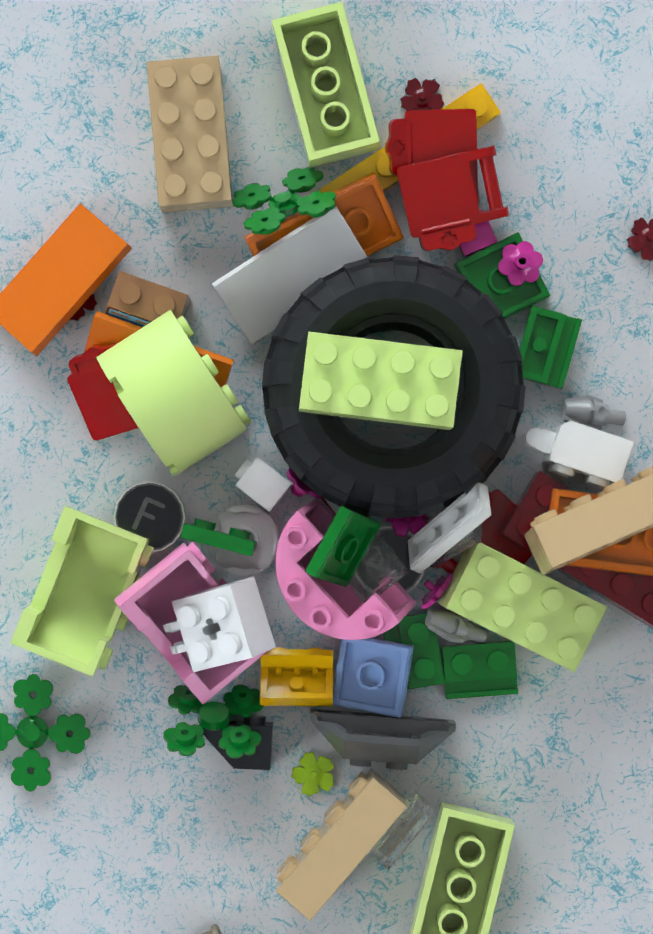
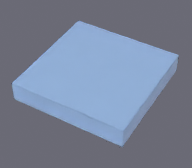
(372, 676)

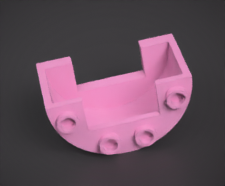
(323, 604)
(150, 607)

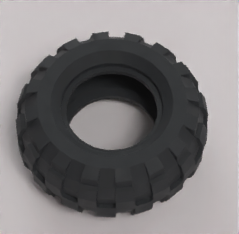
(446, 313)

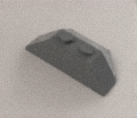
(381, 737)

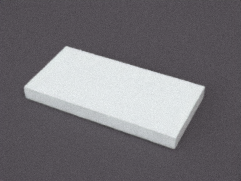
(275, 277)

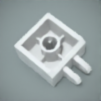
(581, 451)
(221, 625)

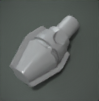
(591, 412)
(453, 626)

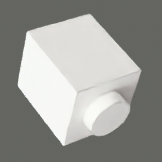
(262, 483)

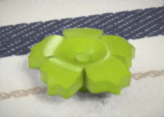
(313, 773)

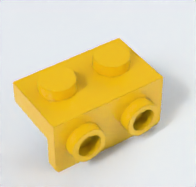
(296, 677)

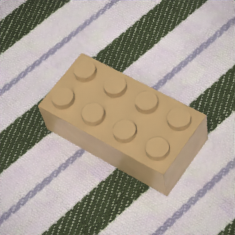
(189, 134)
(592, 524)
(340, 843)

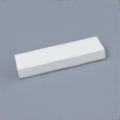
(449, 527)

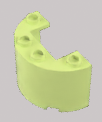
(173, 393)
(74, 602)

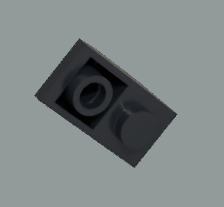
(262, 757)

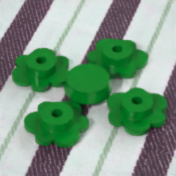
(284, 203)
(214, 717)
(33, 732)

